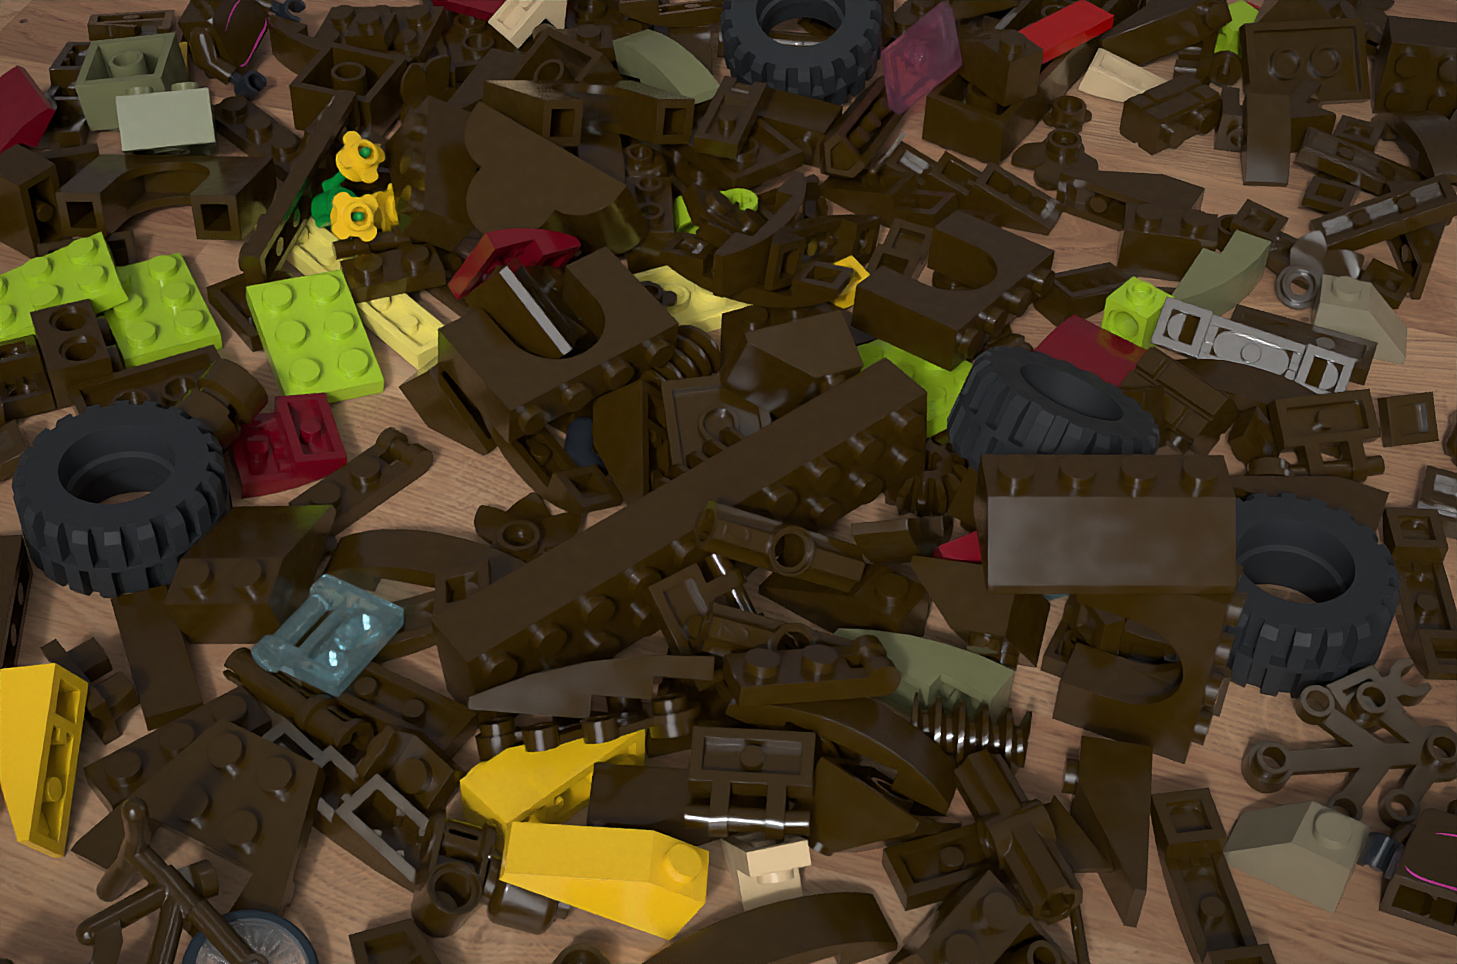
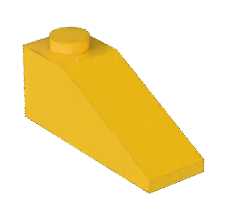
(40, 750)
(541, 784)
(611, 872)

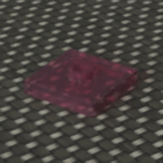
(921, 58)

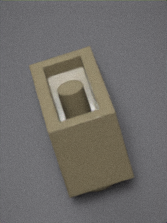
(1360, 311)
(1299, 850)

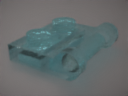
(340, 644)

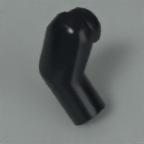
(580, 444)

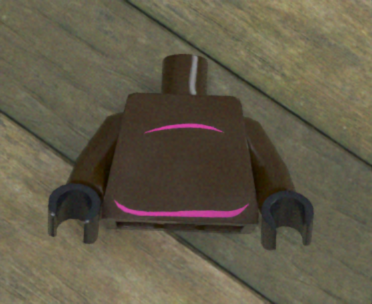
(227, 34)
(1420, 868)

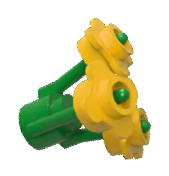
(340, 208)

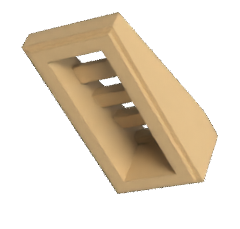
(1116, 78)

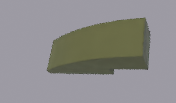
(664, 65)
(1226, 278)
(940, 670)

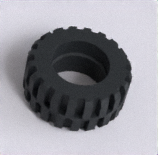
(815, 71)
(1044, 406)
(111, 454)
(1330, 561)

